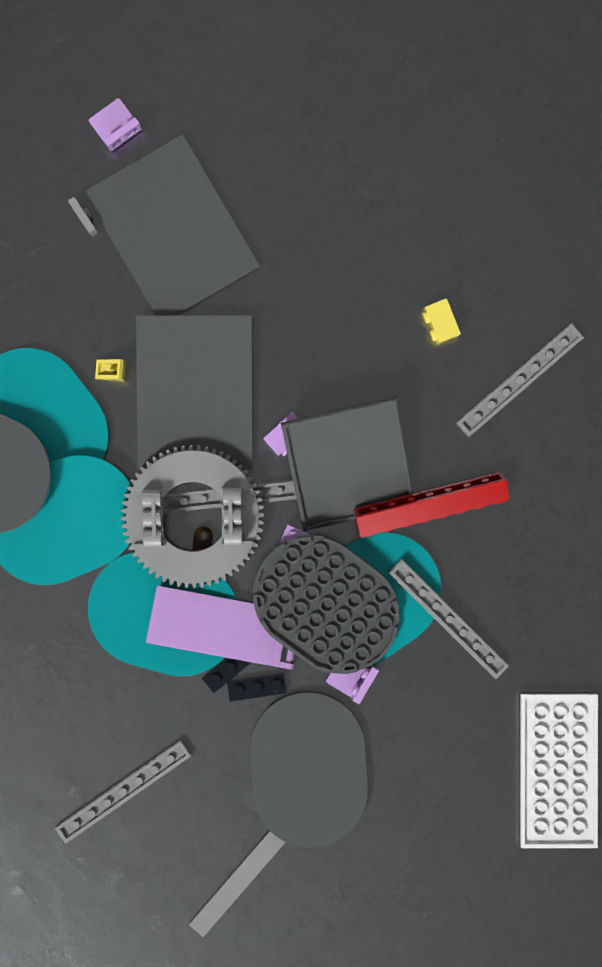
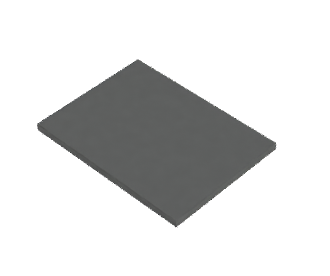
(171, 228)
(194, 385)

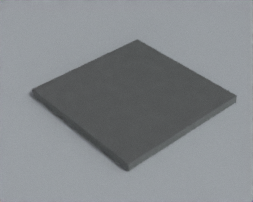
(346, 461)

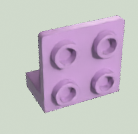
(115, 124)
(355, 683)

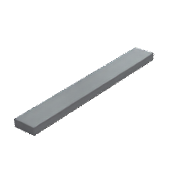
(520, 380)
(211, 499)
(448, 618)
(123, 791)
(236, 883)

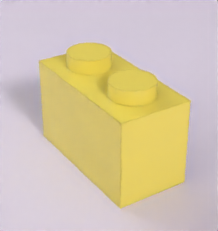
(441, 321)

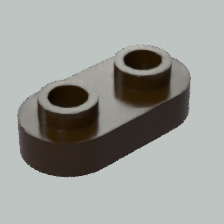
(200, 544)

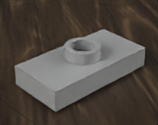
(83, 215)

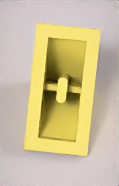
(111, 369)

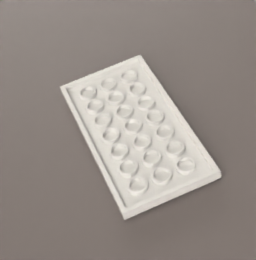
(558, 770)

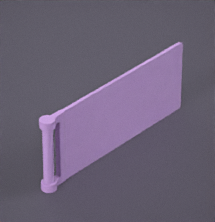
(212, 627)

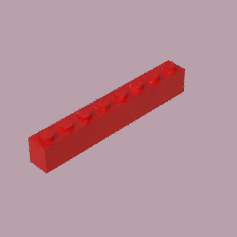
(431, 504)

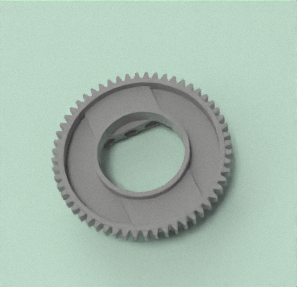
(238, 509)

